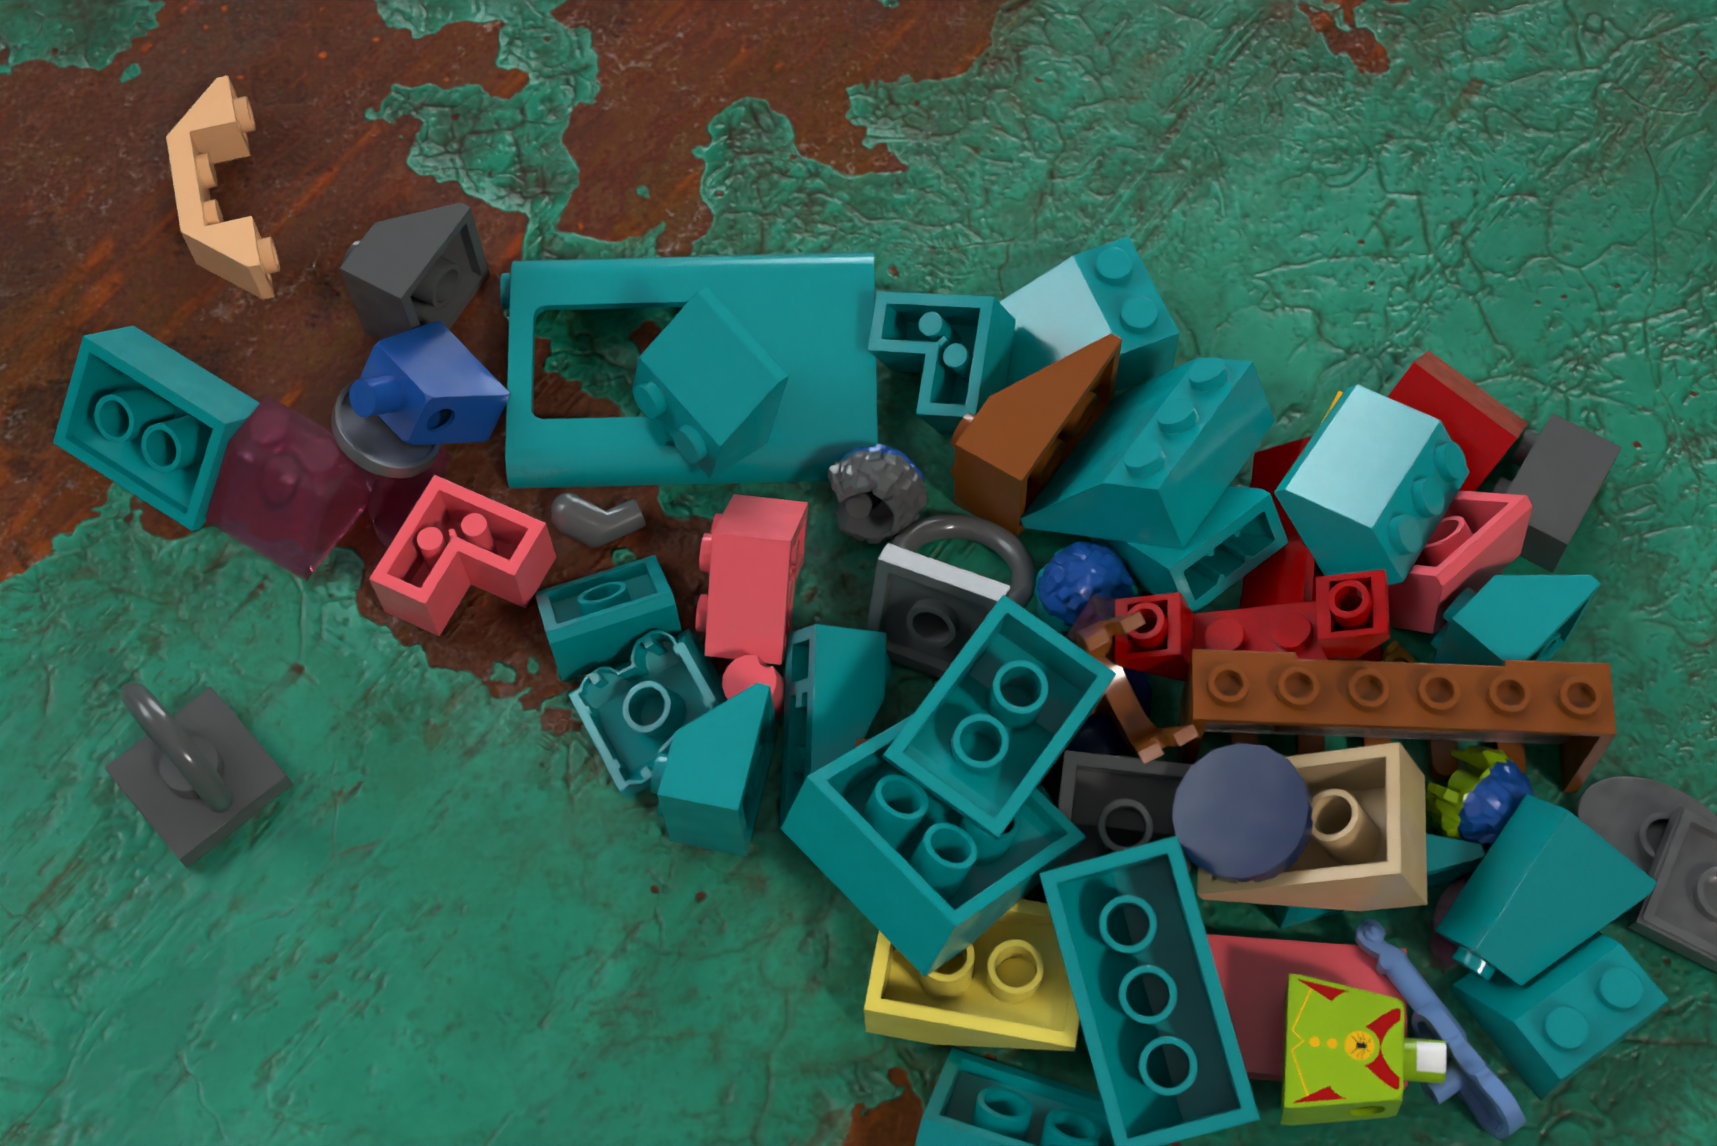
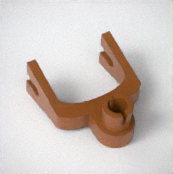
(1120, 701)

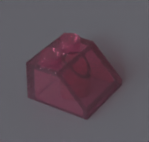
(287, 489)

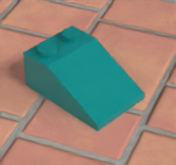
(1086, 300)
(1000, 717)

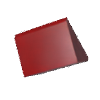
(1468, 413)

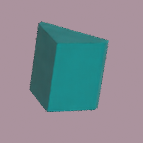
(604, 614)

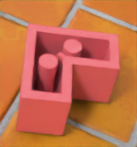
(459, 542)
(752, 577)

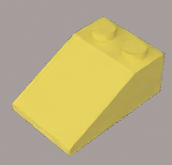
(994, 993)

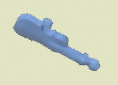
(1465, 1069)

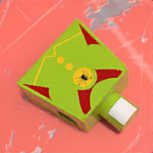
(1348, 1054)

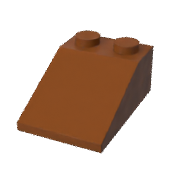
(1029, 432)

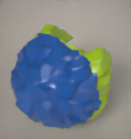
(1478, 801)

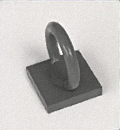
(935, 606)
(194, 771)

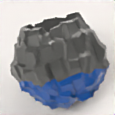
(877, 493)

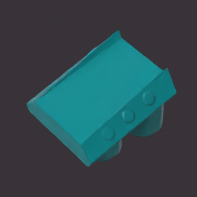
(644, 700)

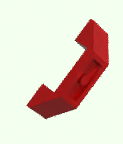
(1339, 625)

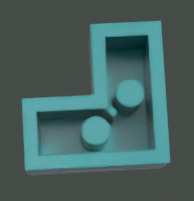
(952, 340)

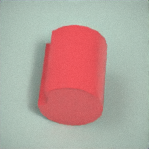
(751, 670)

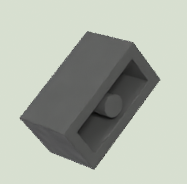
(1561, 478)

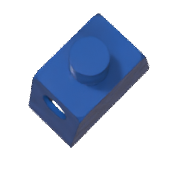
(429, 388)

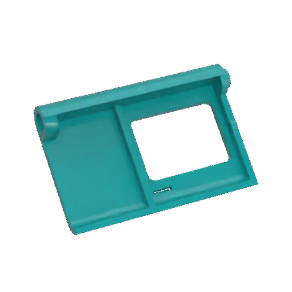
(800, 307)

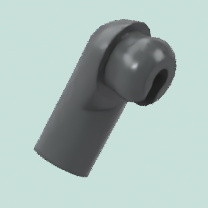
(592, 524)

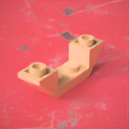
(206, 135)

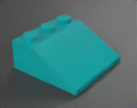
(1158, 456)
(915, 861)

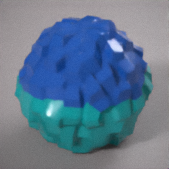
(1076, 576)

